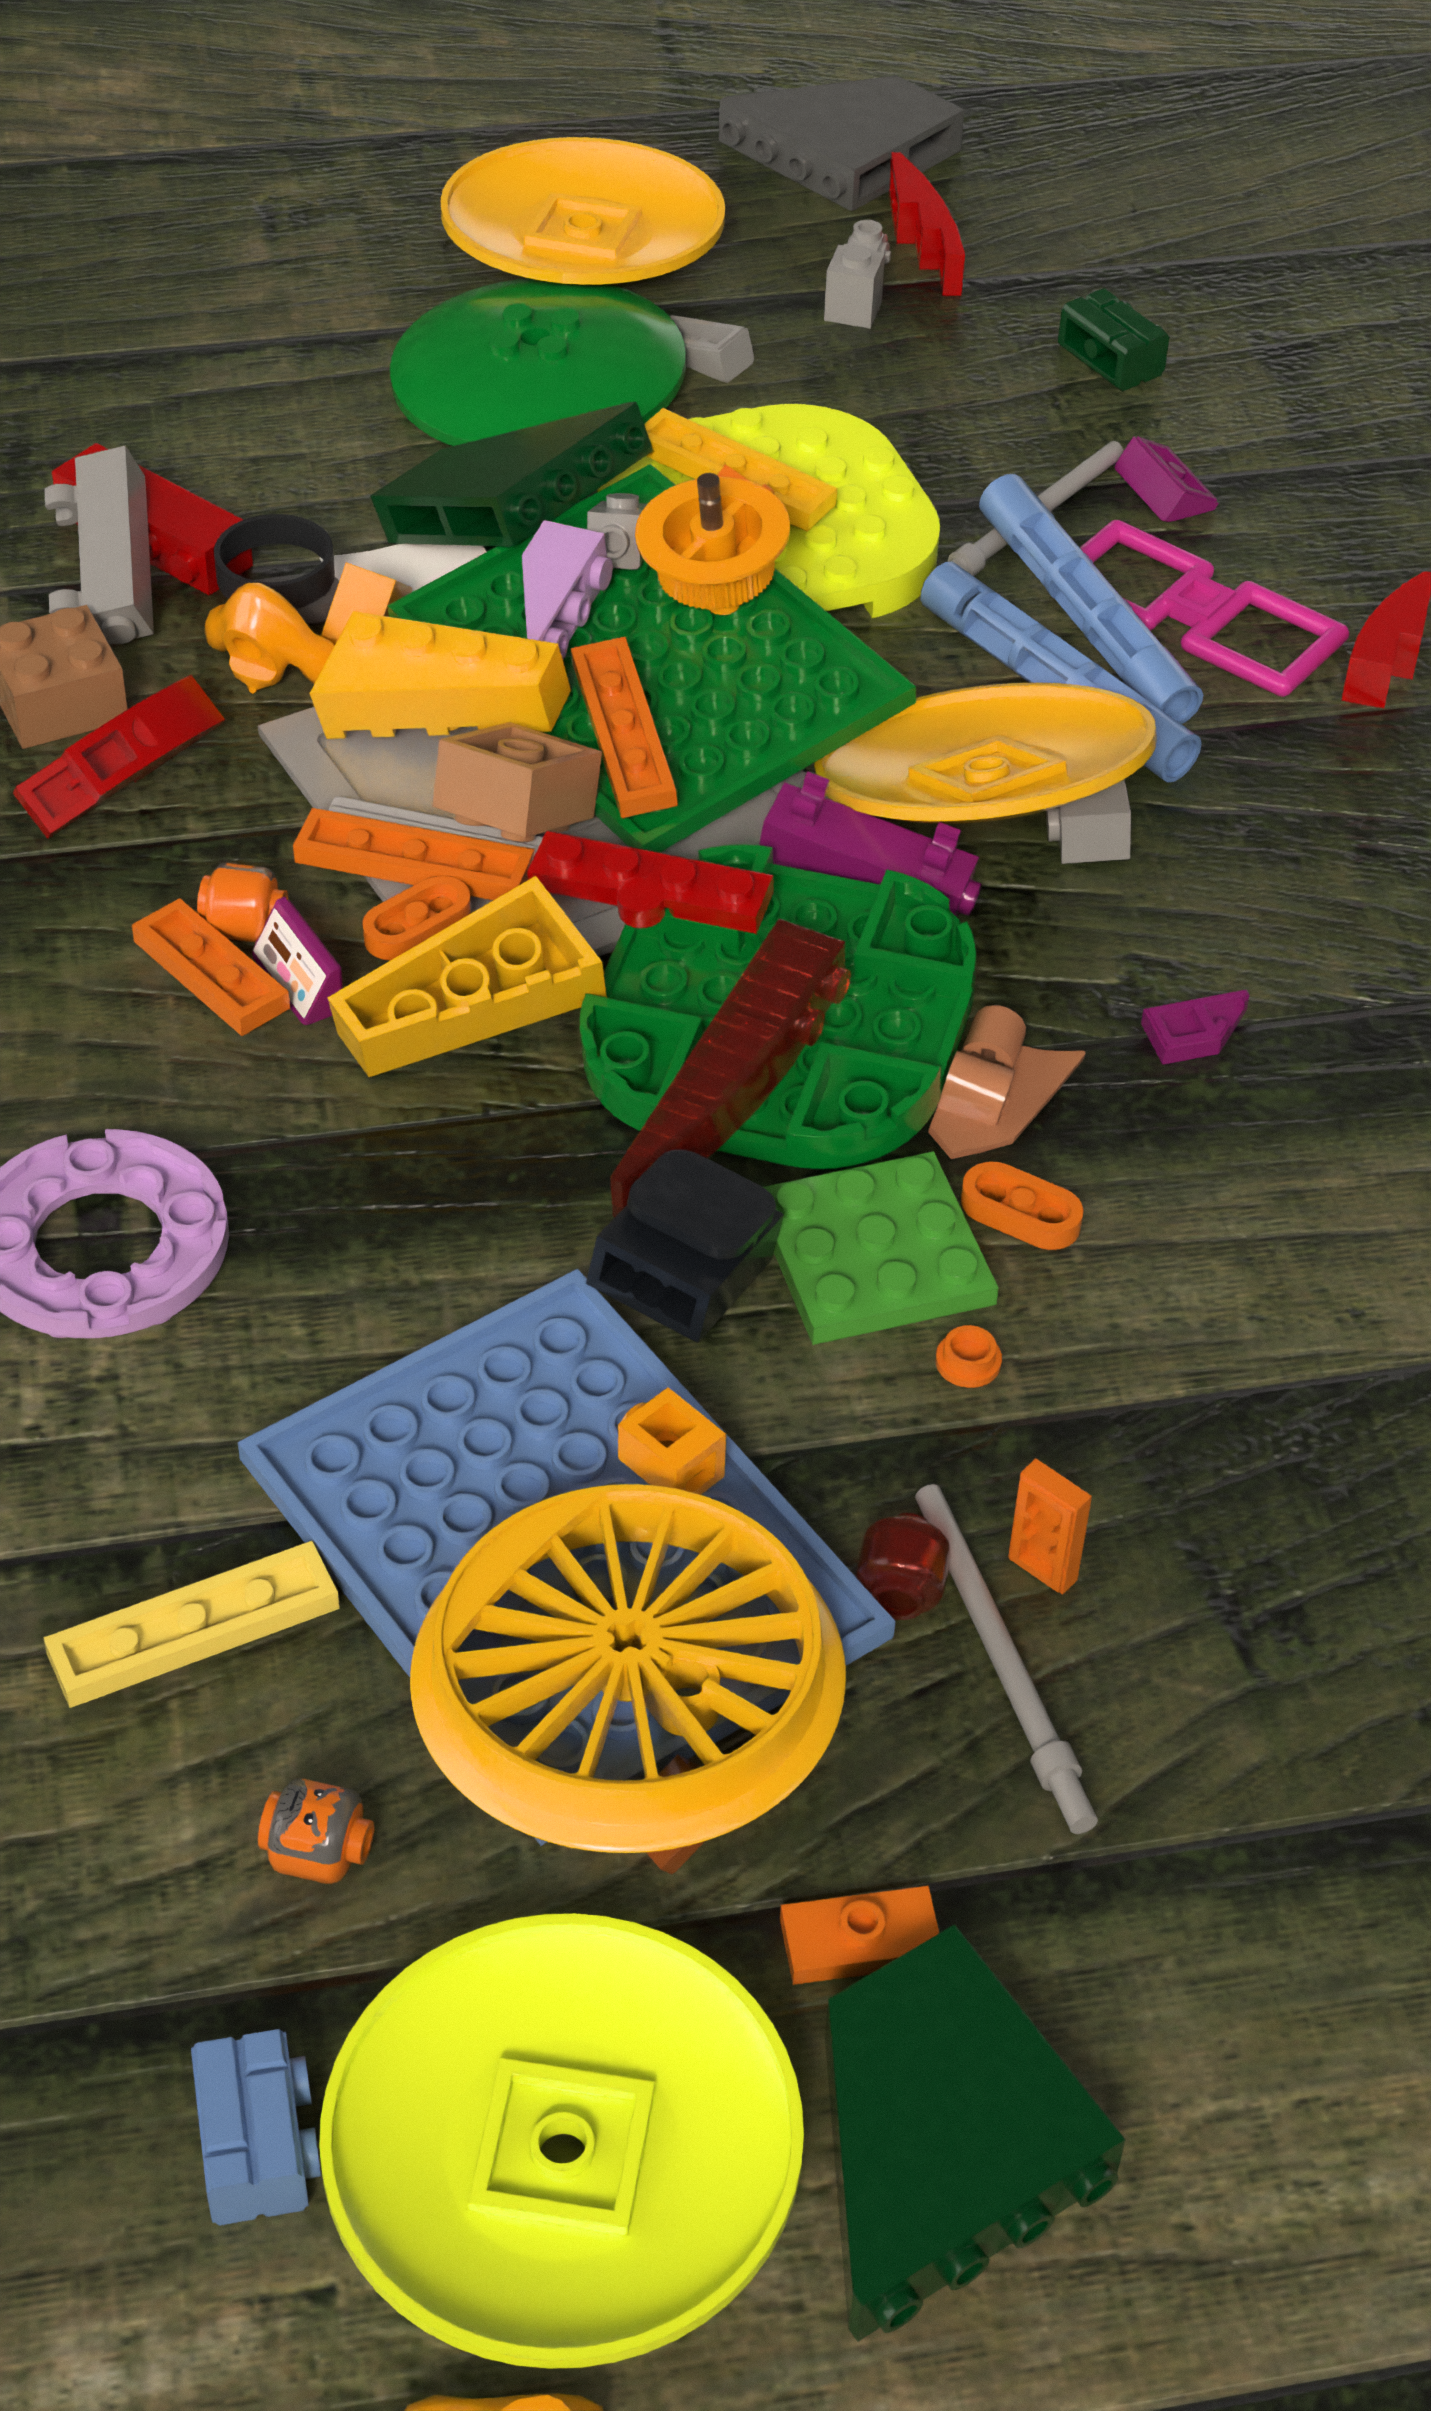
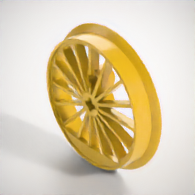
(631, 1658)

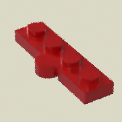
(649, 882)

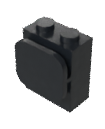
(686, 1243)

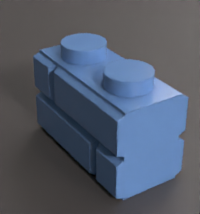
(250, 2126)

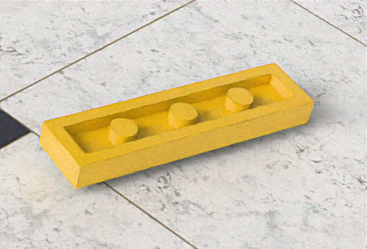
(699, 450)

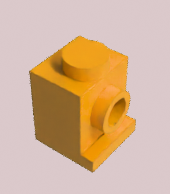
(672, 1444)

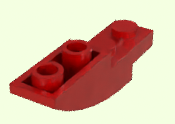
(118, 754)

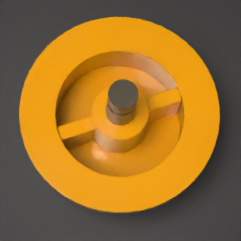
(713, 540)

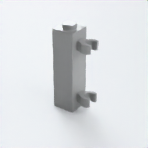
(112, 543)

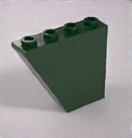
(510, 482)
(948, 2129)

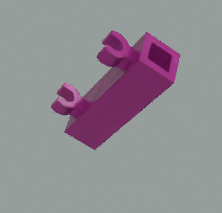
(840, 842)

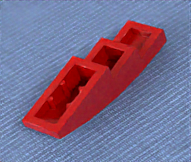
(924, 220)

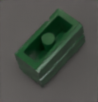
(1113, 339)

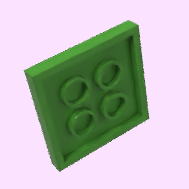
(878, 1249)

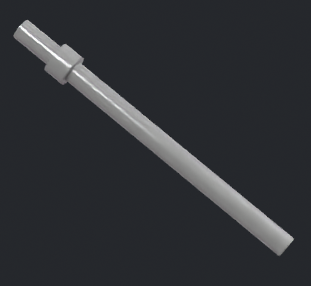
(973, 556)
(1052, 1759)

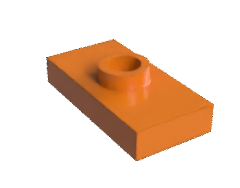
(1049, 1526)
(855, 1932)

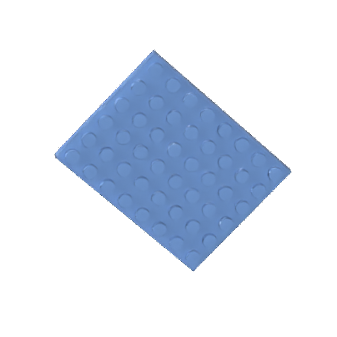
(484, 1424)

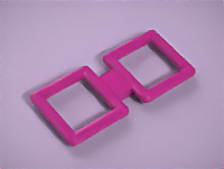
(1211, 606)

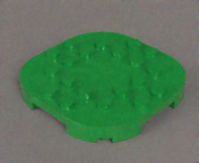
(880, 1049)

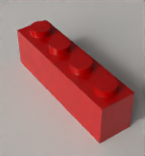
(179, 528)

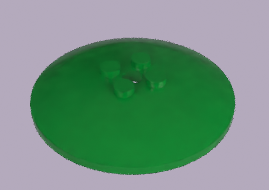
(533, 357)

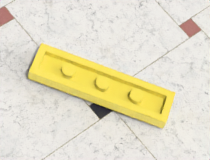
(191, 1623)

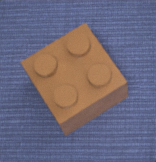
(58, 676)
(516, 780)

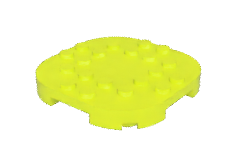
(879, 534)

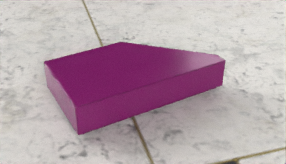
(1194, 1026)

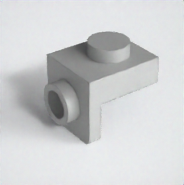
(618, 521)

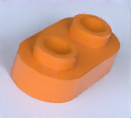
(415, 916)
(1022, 1205)

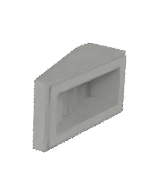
(715, 347)

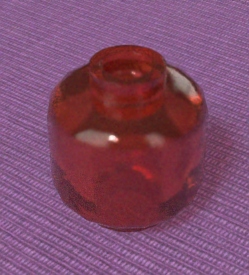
(904, 1564)

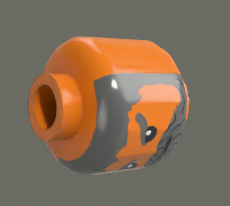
(238, 899)
(315, 1830)

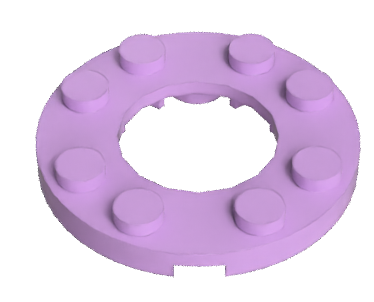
(109, 1302)

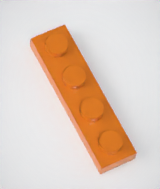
(624, 727)
(409, 853)

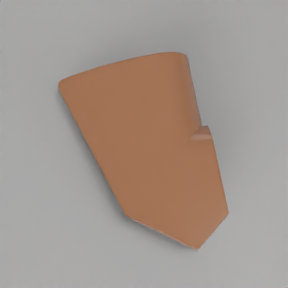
(996, 1085)

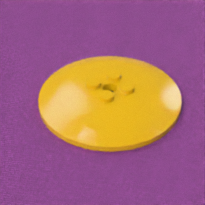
(582, 210)
(991, 753)

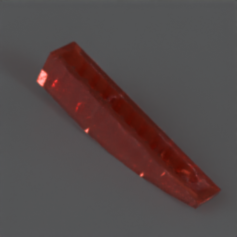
(744, 1050)

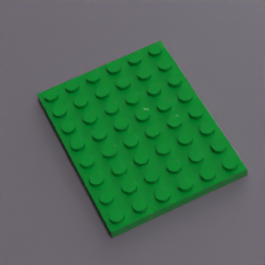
(729, 694)

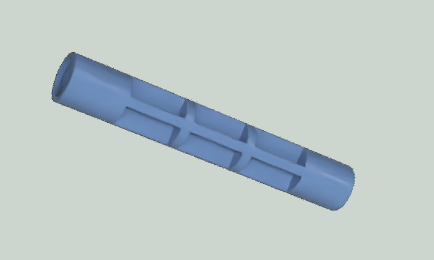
(1089, 598)
(1043, 656)

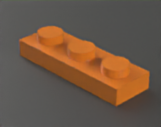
(211, 967)

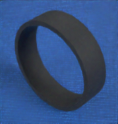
(277, 530)

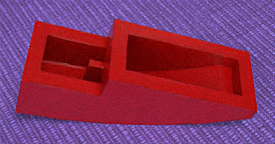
(1388, 643)

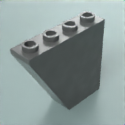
(842, 133)

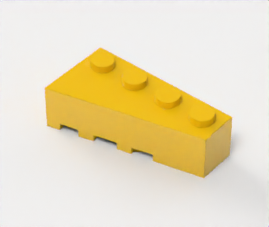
(436, 678)
(469, 983)

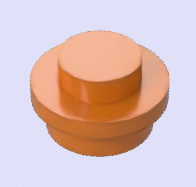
(969, 1357)

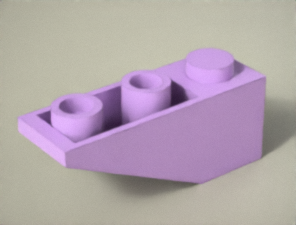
(561, 580)

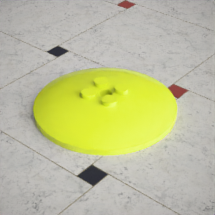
(542, 2036)

